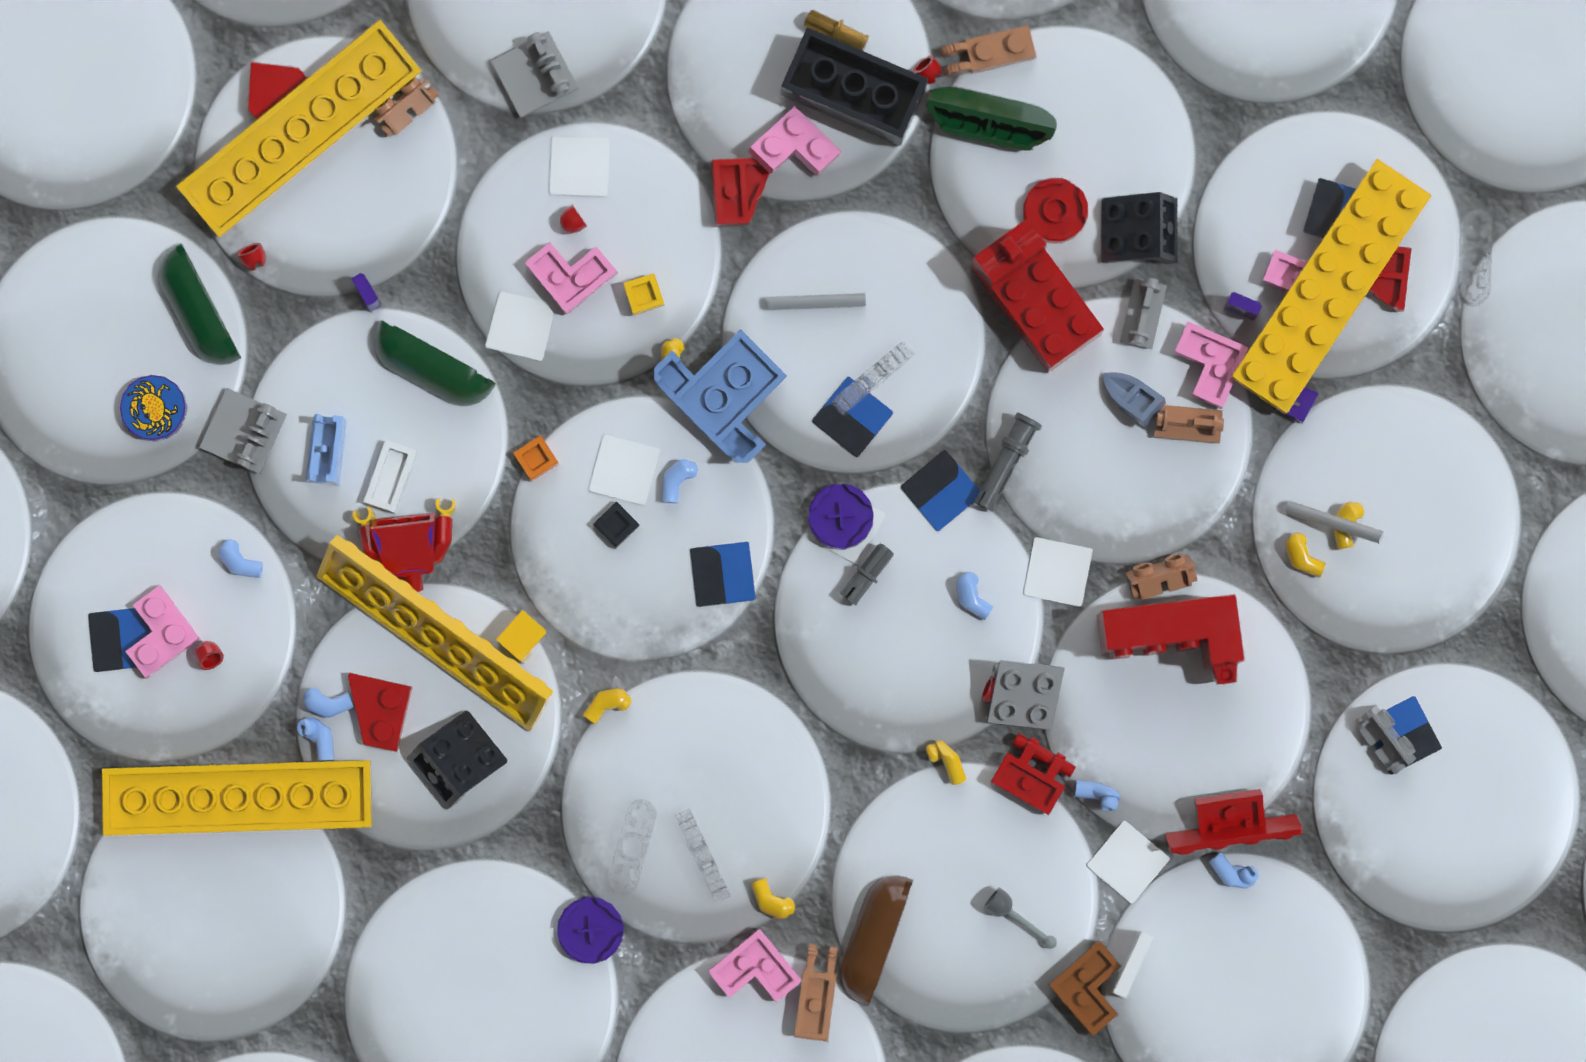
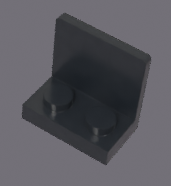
(1139, 228)
(456, 758)

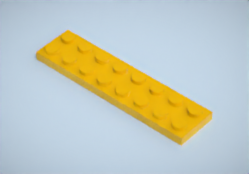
(299, 128)
(1331, 286)
(434, 633)
(237, 798)

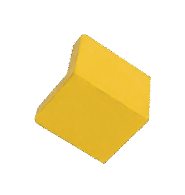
(521, 636)

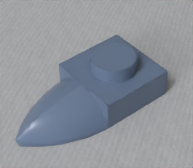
(1133, 396)

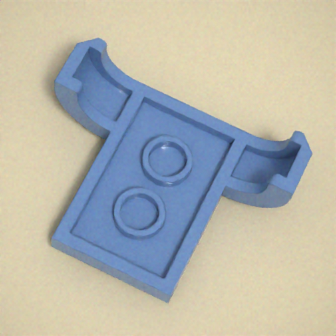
(723, 393)

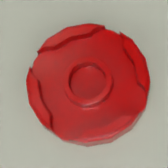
(1056, 209)

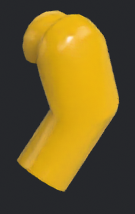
(772, 904)

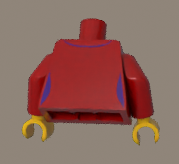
(407, 543)

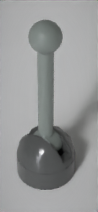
(1001, 904)

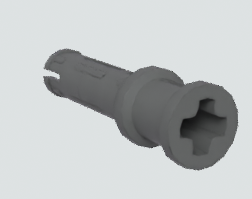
(1013, 449)

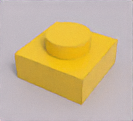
(644, 294)

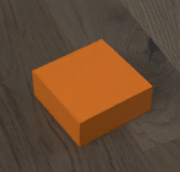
(536, 458)

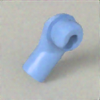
(674, 477)
(235, 563)
(968, 595)
(325, 706)
(320, 735)
(1094, 790)
(1233, 875)

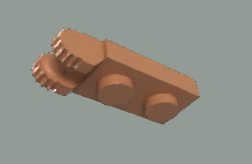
(991, 51)
(816, 998)

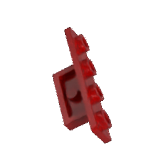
(1231, 821)

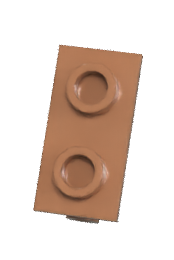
(394, 111)
(1189, 424)
(1175, 570)

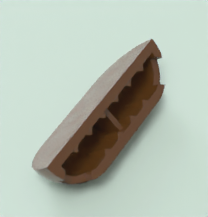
(873, 936)

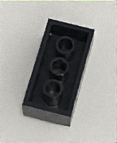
(854, 86)

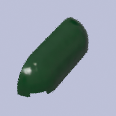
(990, 118)
(195, 308)
(429, 367)

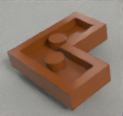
(1078, 986)

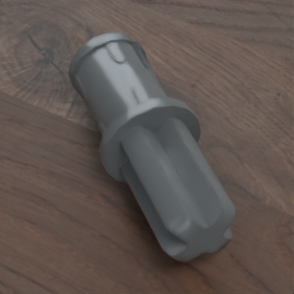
(867, 573)

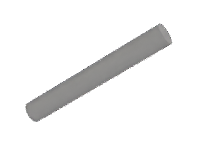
(816, 301)
(1334, 522)

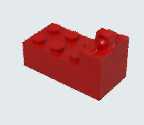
(1036, 296)
(1183, 624)

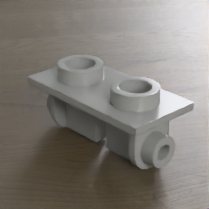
(1143, 312)
(1381, 728)

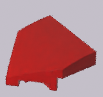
(270, 84)

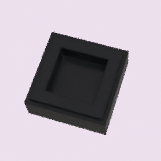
(616, 524)

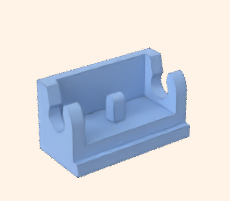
(326, 450)

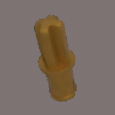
(835, 29)

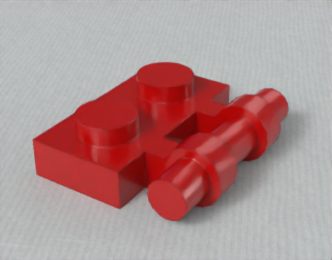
(1028, 783)

